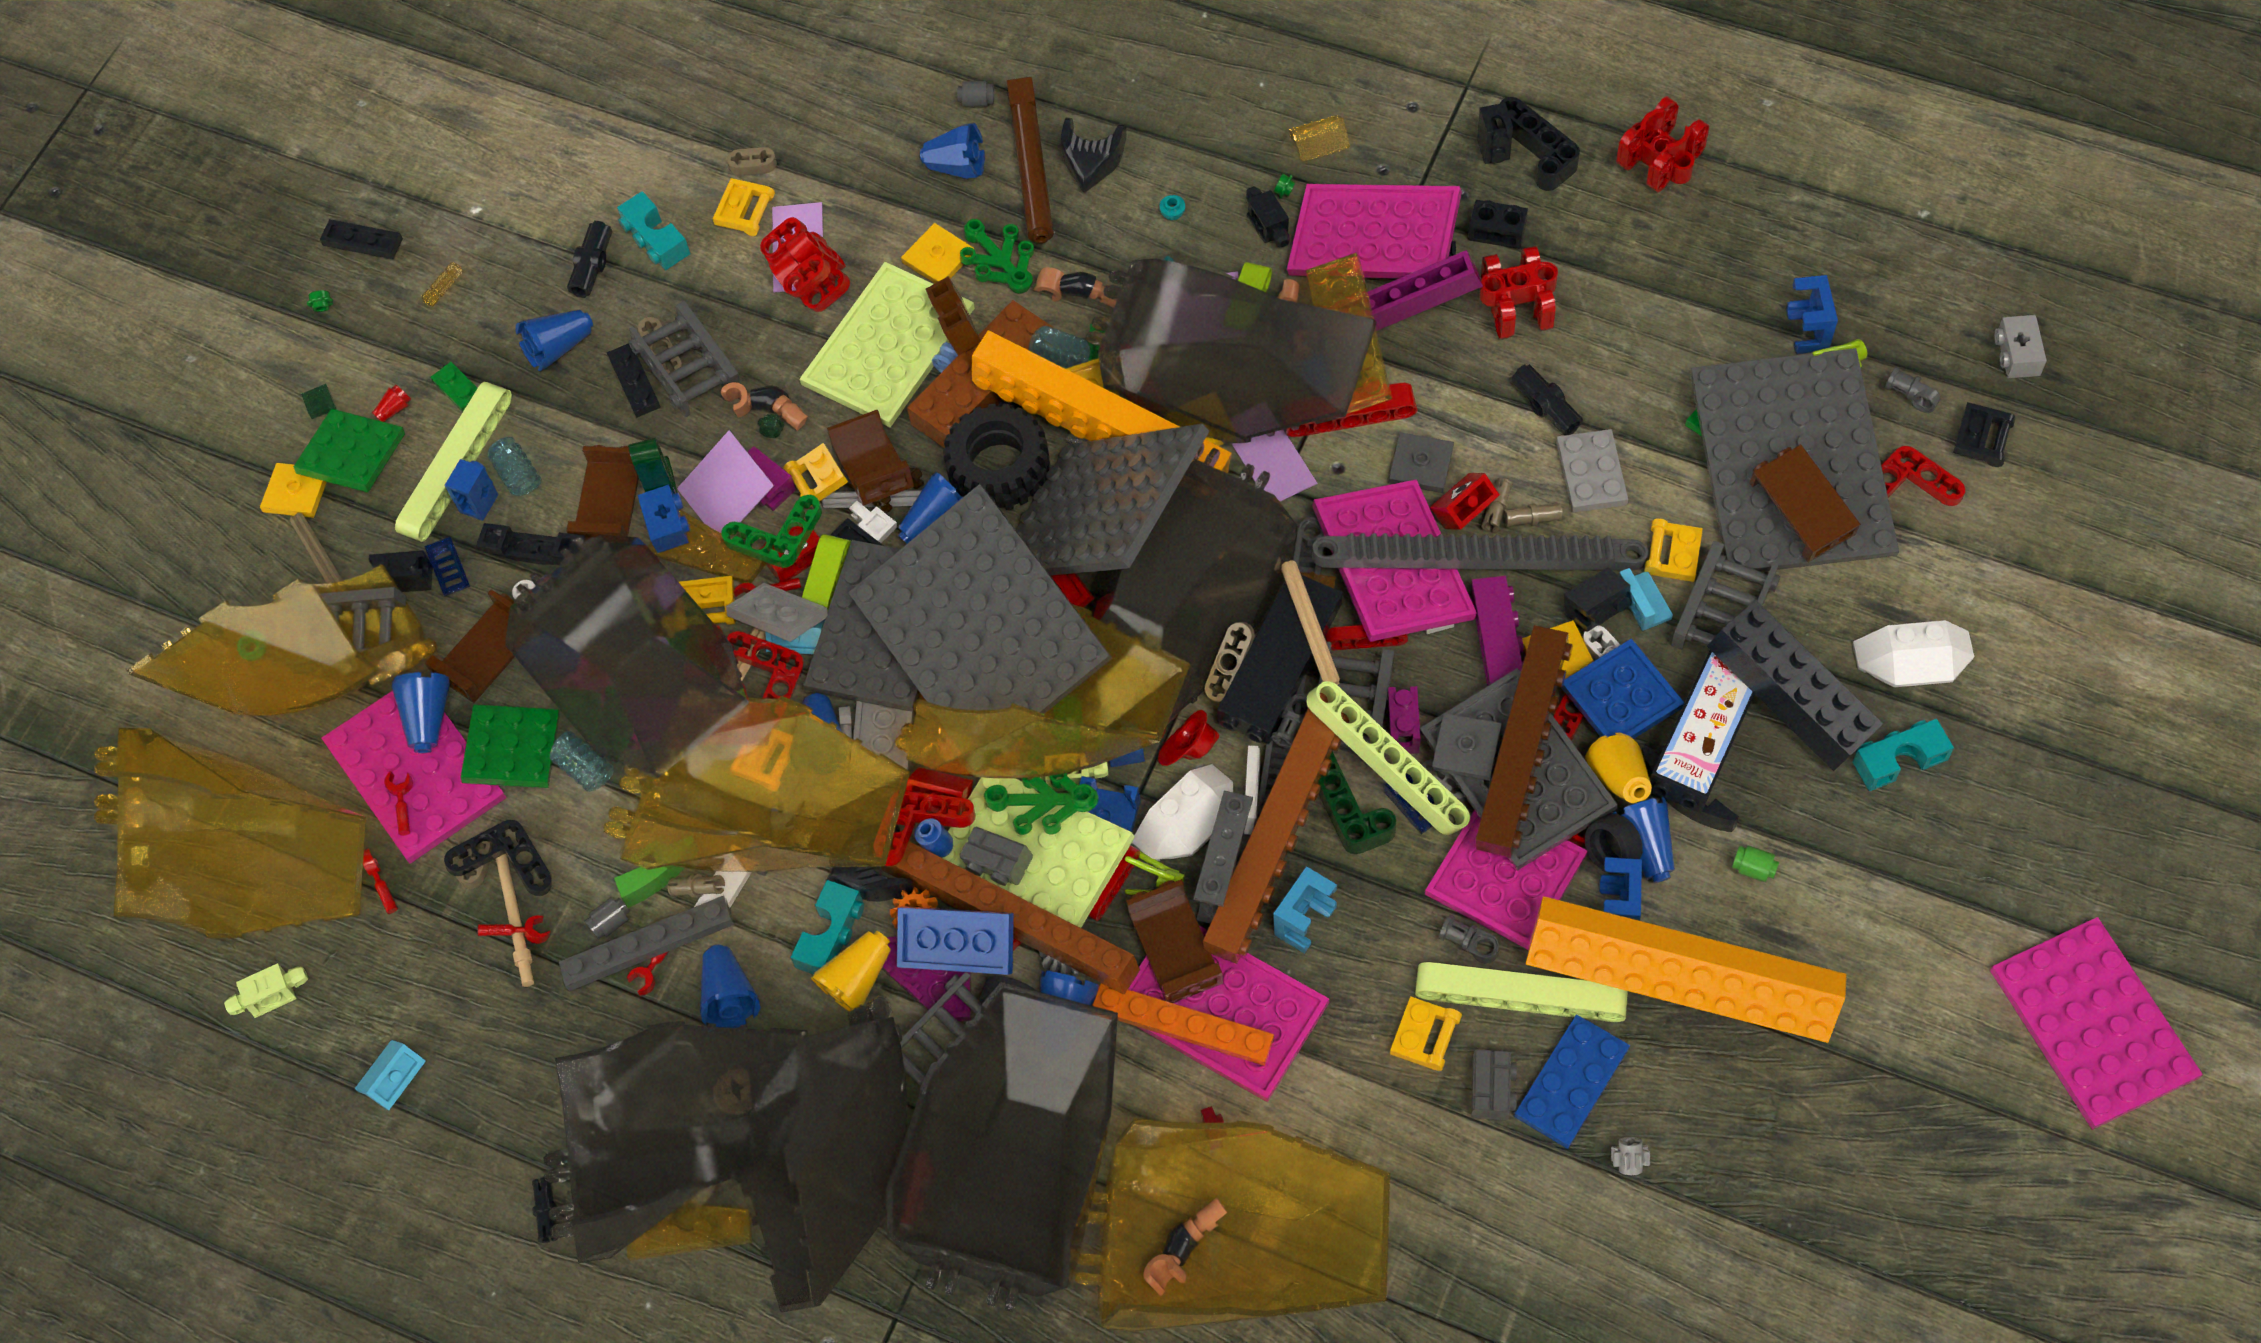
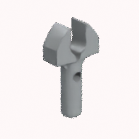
(845, 721)

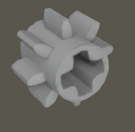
(1630, 1156)

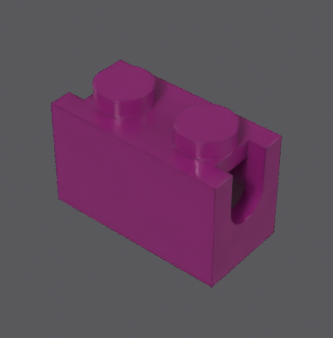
(781, 480)
(1404, 717)

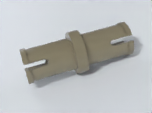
(1496, 508)
(1533, 514)
(696, 885)

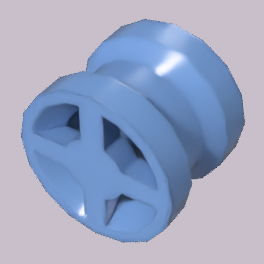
(945, 357)

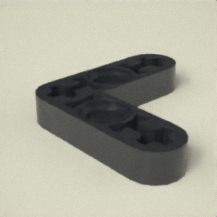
(500, 847)

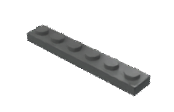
(646, 943)

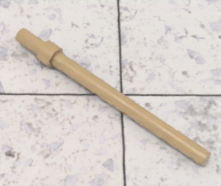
(522, 955)

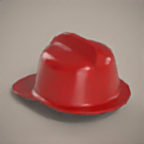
(1190, 741)

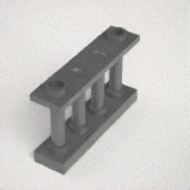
(697, 338)
(1707, 585)
(360, 602)
(1376, 693)
(1222, 854)
(953, 987)

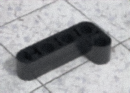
(1557, 152)

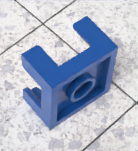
(1817, 313)
(1115, 806)
(1627, 887)

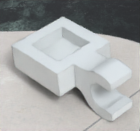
(874, 523)

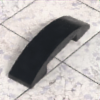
(526, 547)
(1713, 816)

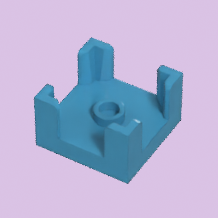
(1290, 919)

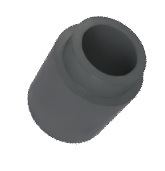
(976, 93)
(607, 917)

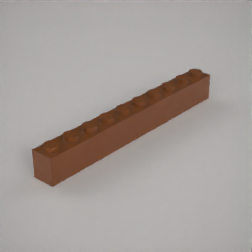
(1272, 838)
(1030, 923)

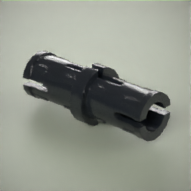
(543, 1203)

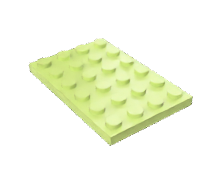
(881, 346)
(1065, 867)

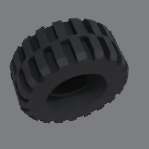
(997, 427)

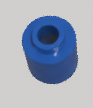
(934, 837)

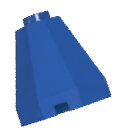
(955, 152)

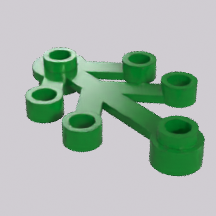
(975, 232)
(1078, 798)

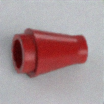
(391, 403)

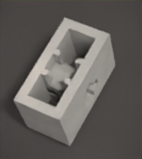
(2020, 346)

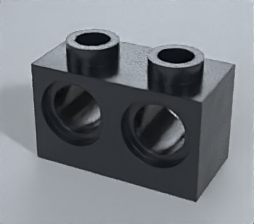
(1492, 223)

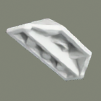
(1915, 653)
(1183, 816)

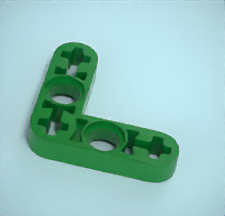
(782, 541)

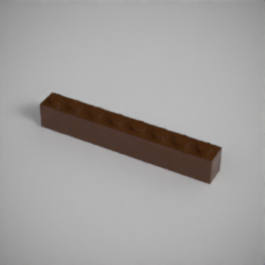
(1522, 742)

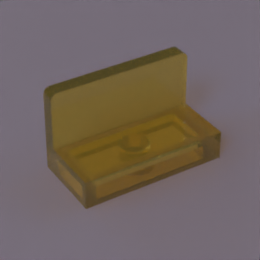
(1320, 137)

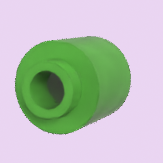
(1755, 863)

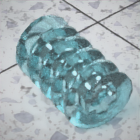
(1059, 347)
(513, 466)
(580, 762)

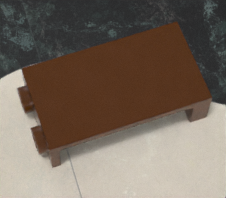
(869, 458)
(606, 493)
(1806, 501)
(480, 653)
(1173, 941)

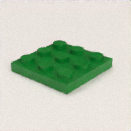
(349, 450)
(510, 746)

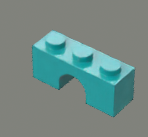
(662, 245)
(1923, 742)
(841, 907)

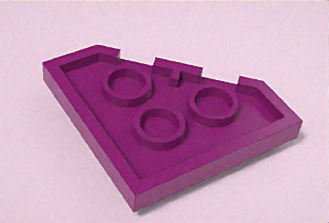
(927, 984)

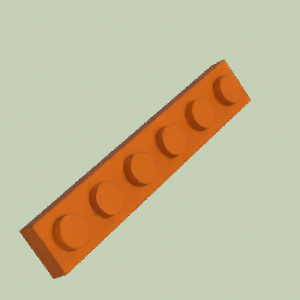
(1187, 1024)

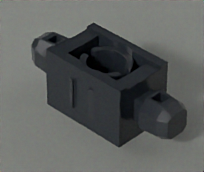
(1268, 216)

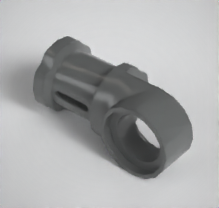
(1914, 390)
(1290, 723)
(1469, 938)

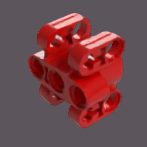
(1664, 155)
(806, 264)
(1502, 290)

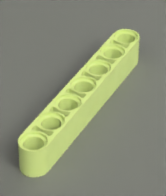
(463, 443)
(1402, 762)
(1520, 992)

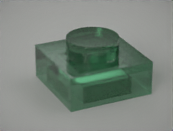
(318, 401)

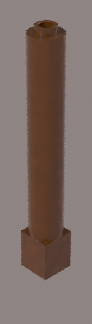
(1030, 160)

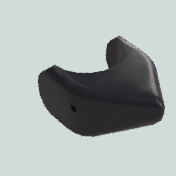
(1093, 159)
(870, 883)

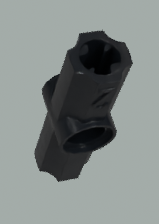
(589, 259)
(1547, 399)

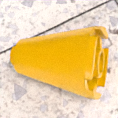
(1620, 767)
(854, 970)

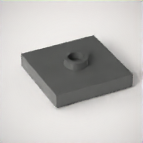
(1423, 460)
(1467, 746)

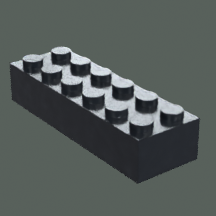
(1794, 685)

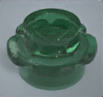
(770, 426)

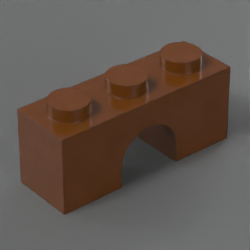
(953, 315)

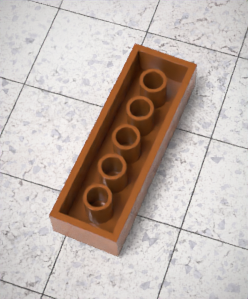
(954, 391)

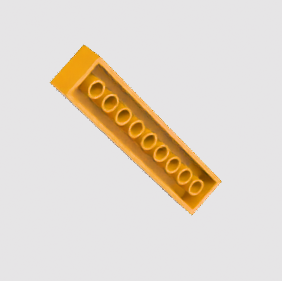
(1064, 396)
(1687, 969)

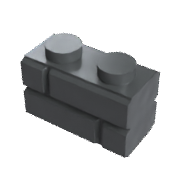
(995, 856)
(1491, 1085)

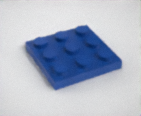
(1622, 692)

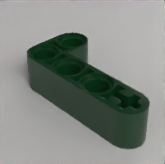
(651, 465)
(1355, 821)

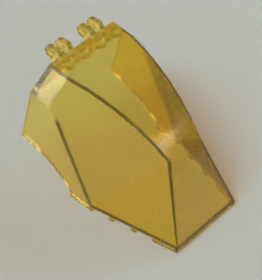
(286, 651)
(1100, 720)
(717, 801)
(223, 841)
(1295, 1235)

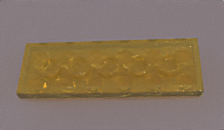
(1342, 288)

